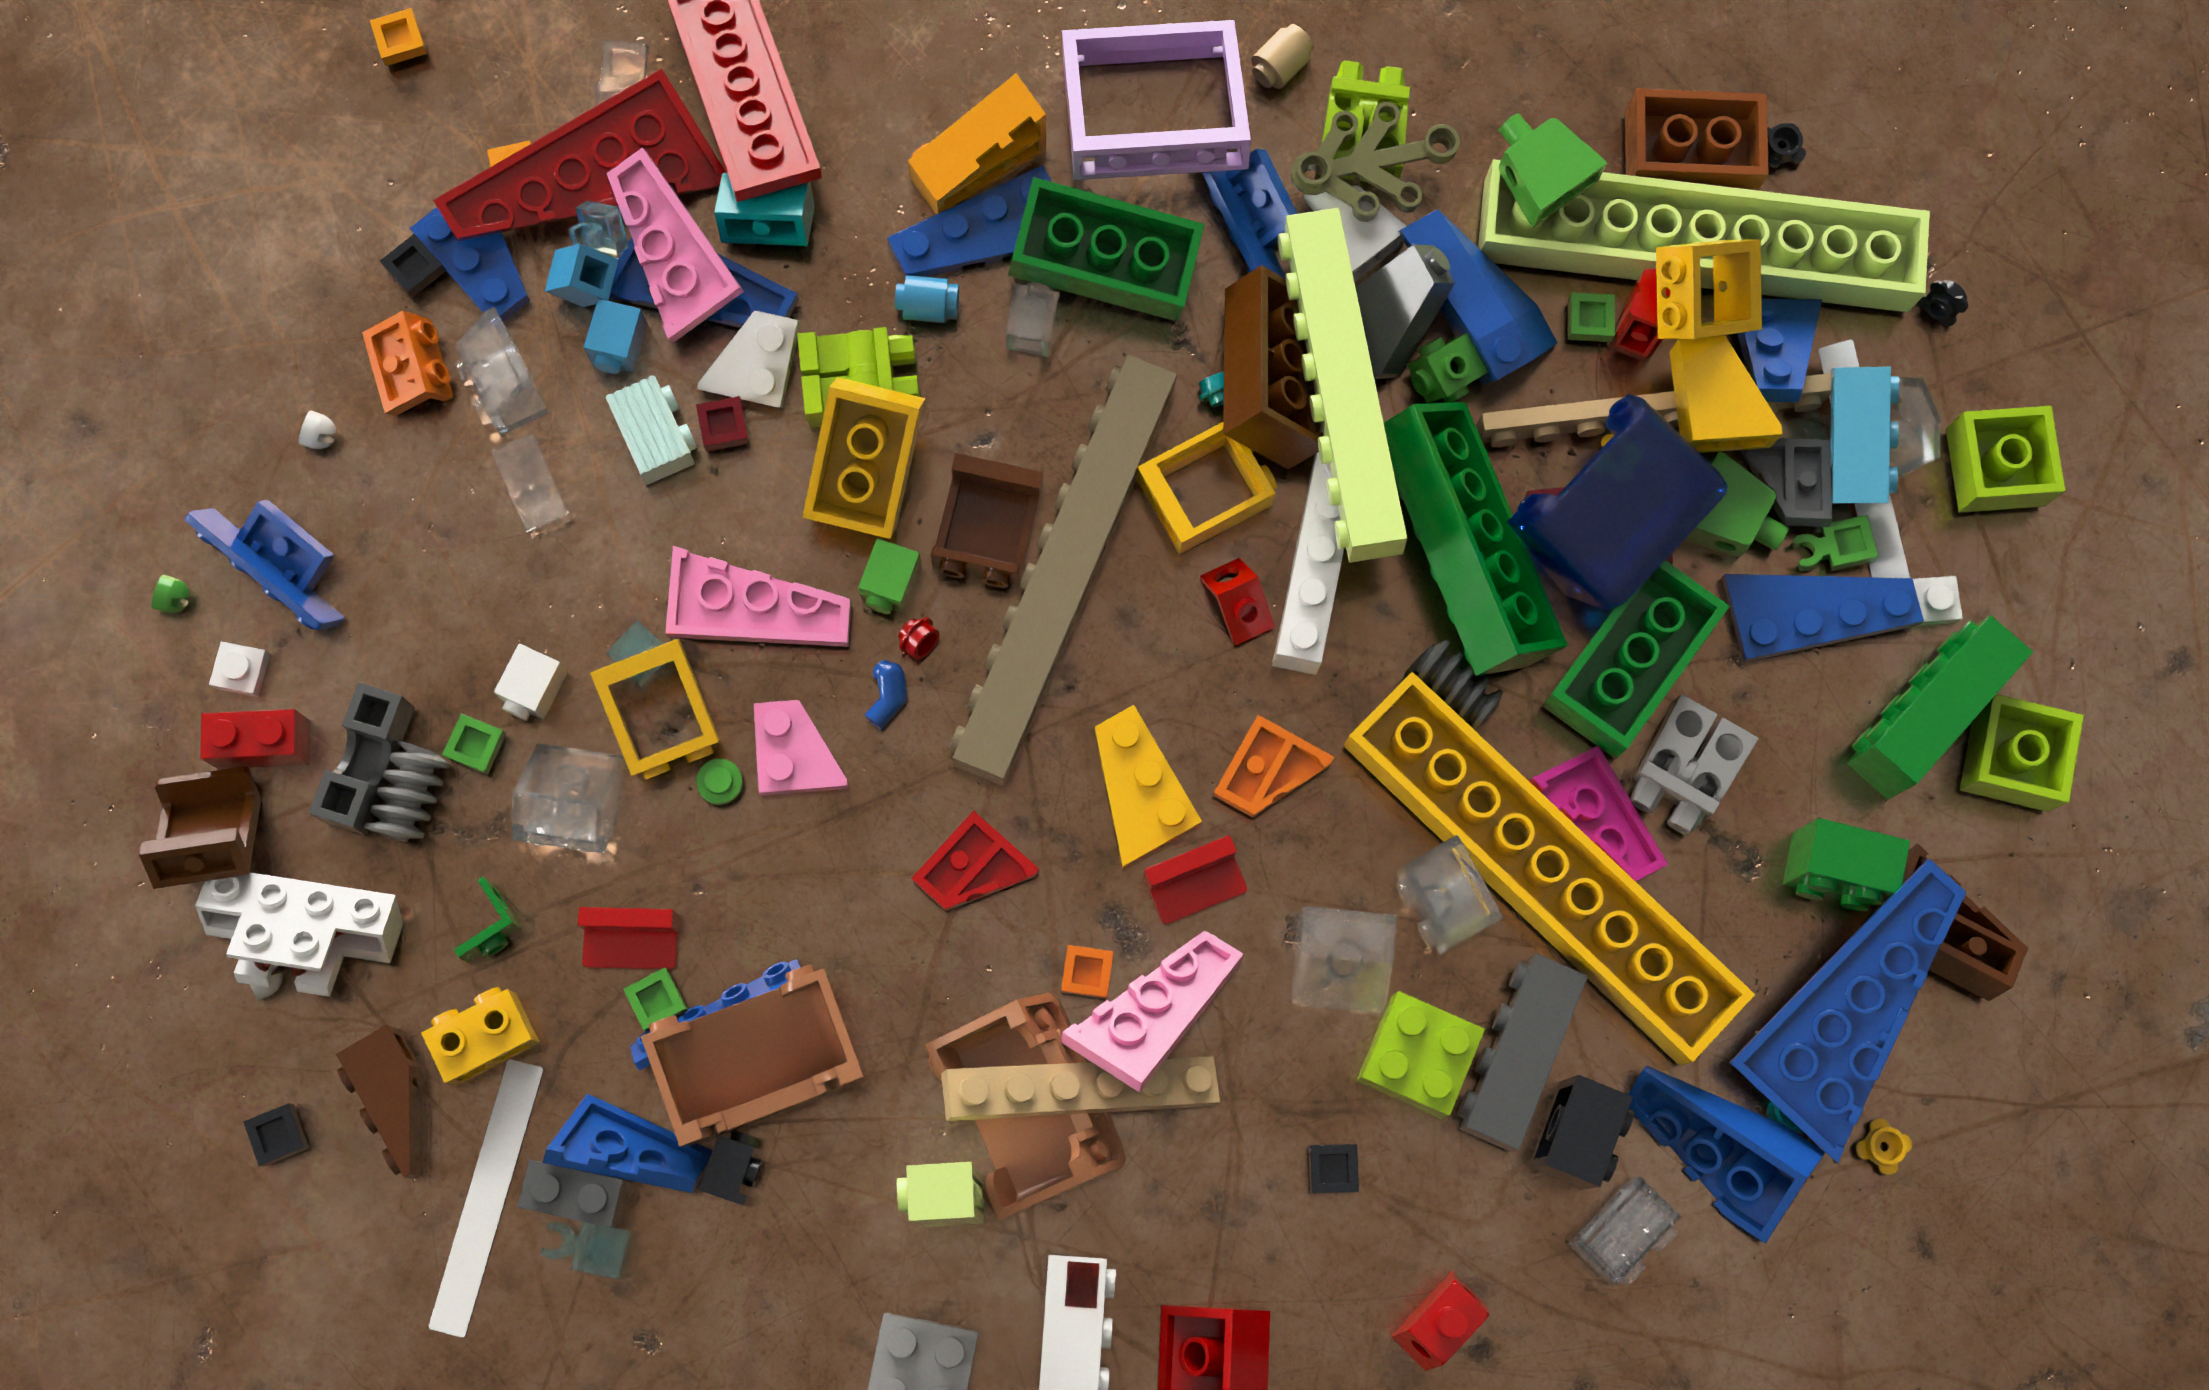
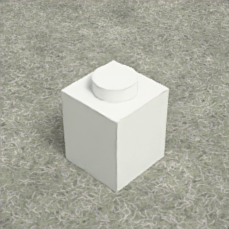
(530, 683)

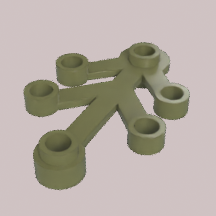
(1368, 162)

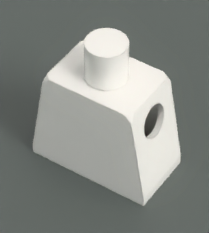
(1366, 241)

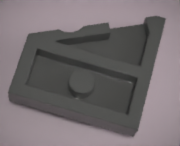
(1799, 476)

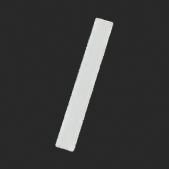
(1881, 516)
(485, 1198)

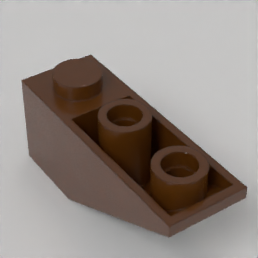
(389, 1088)

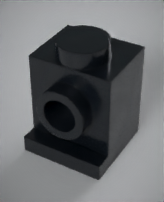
(732, 1168)

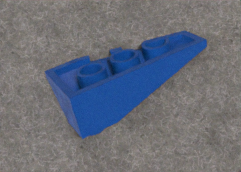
(1484, 301)
(1737, 1154)

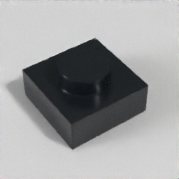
(412, 266)
(276, 1135)
(1333, 1168)

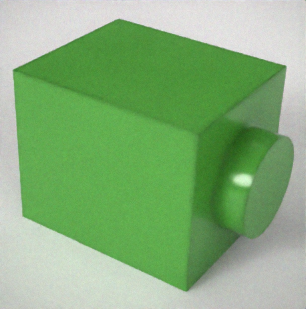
(889, 577)

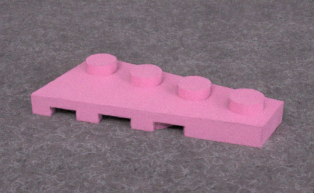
(677, 258)
(737, 604)
(1154, 1014)

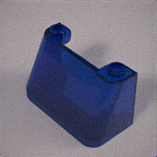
(1621, 508)

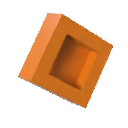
(1087, 971)

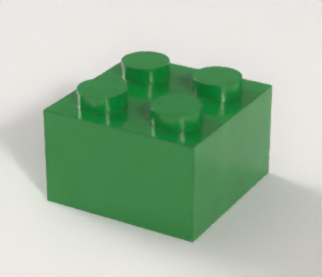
(1845, 864)

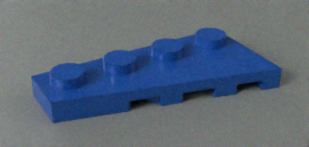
(967, 233)
(759, 292)
(1806, 612)

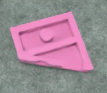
(792, 752)

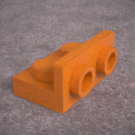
(407, 362)

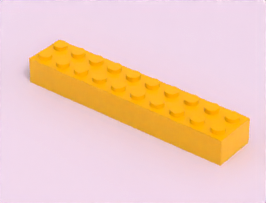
(1549, 870)

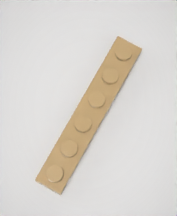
(1074, 1089)

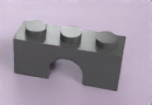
(372, 727)

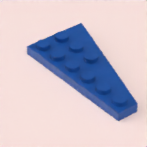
(1840, 1027)

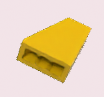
(1718, 398)

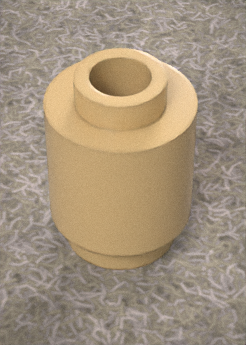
(1282, 56)

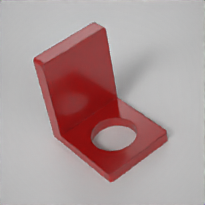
(1240, 601)

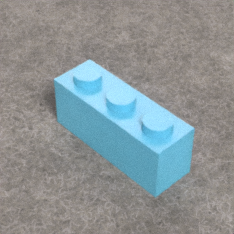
(1862, 434)

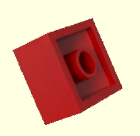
(1213, 1348)

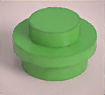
(719, 781)

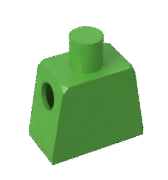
(1546, 166)
(1740, 513)

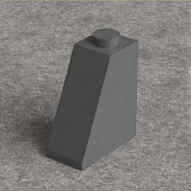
(1401, 305)

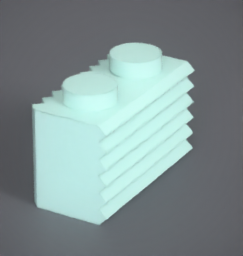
(650, 429)

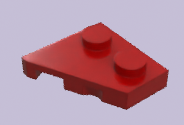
(972, 865)

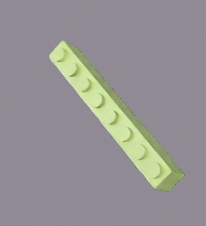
(1343, 385)
(942, 1194)

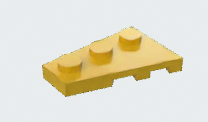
(1141, 788)

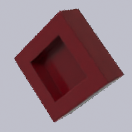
(722, 423)

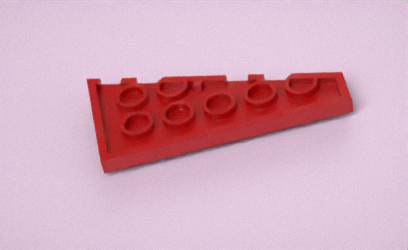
(573, 162)

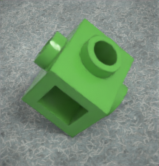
(1446, 368)

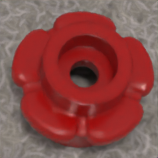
(918, 637)

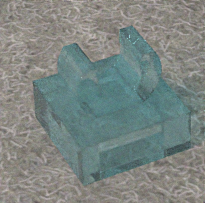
(599, 228)

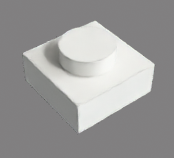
(1938, 600)
(239, 669)

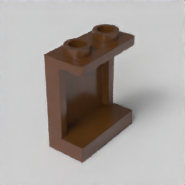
(987, 520)
(203, 828)

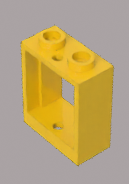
(1735, 289)
(1167, 508)
(657, 762)

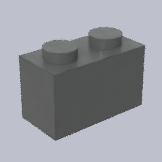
(574, 1194)

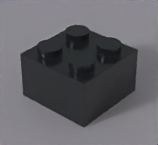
(1583, 1133)

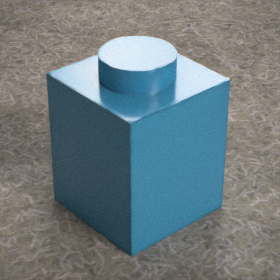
(581, 275)
(615, 336)

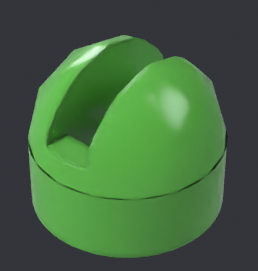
(170, 595)

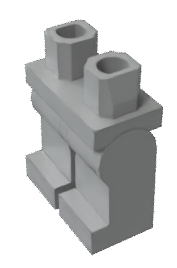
(1685, 779)

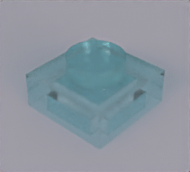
(635, 641)

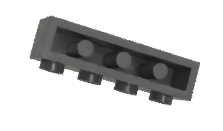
(1522, 1052)

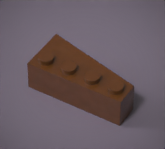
(1264, 372)

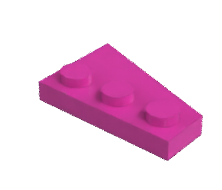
(1599, 806)

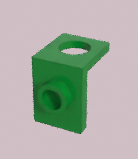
(494, 937)

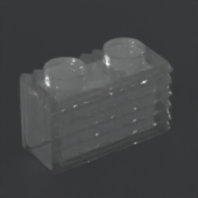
(1626, 1232)

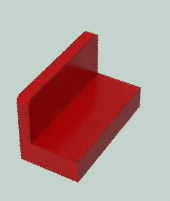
(1195, 880)
(629, 938)

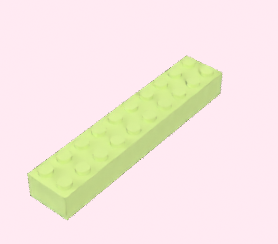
(1807, 243)

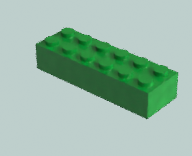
(1465, 533)

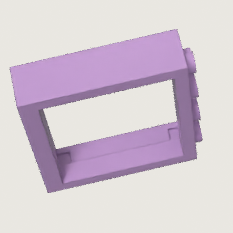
(1155, 151)

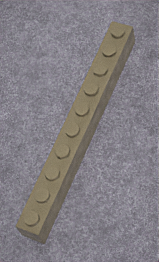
(1064, 570)

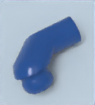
(892, 693)

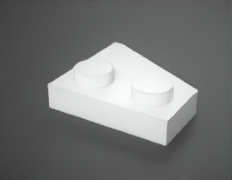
(756, 361)

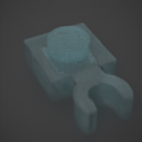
(595, 1250)

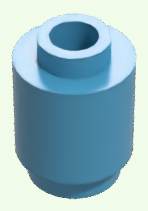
(927, 299)

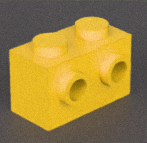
(479, 1036)

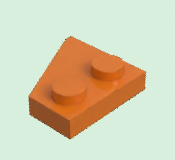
(1269, 767)

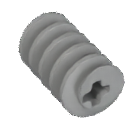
(407, 793)

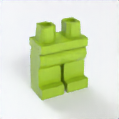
(1361, 98)
(855, 356)

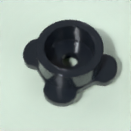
(1792, 138)
(1944, 301)

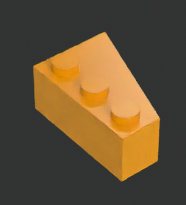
(980, 147)

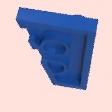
(477, 265)
(1782, 349)
(625, 1147)

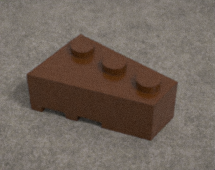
(1977, 948)

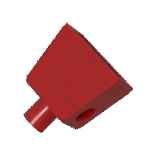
(1441, 1323)

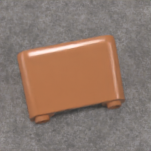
(751, 1057)
(1034, 1153)

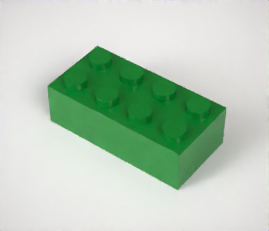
(1106, 249)
(1635, 659)
(1937, 706)

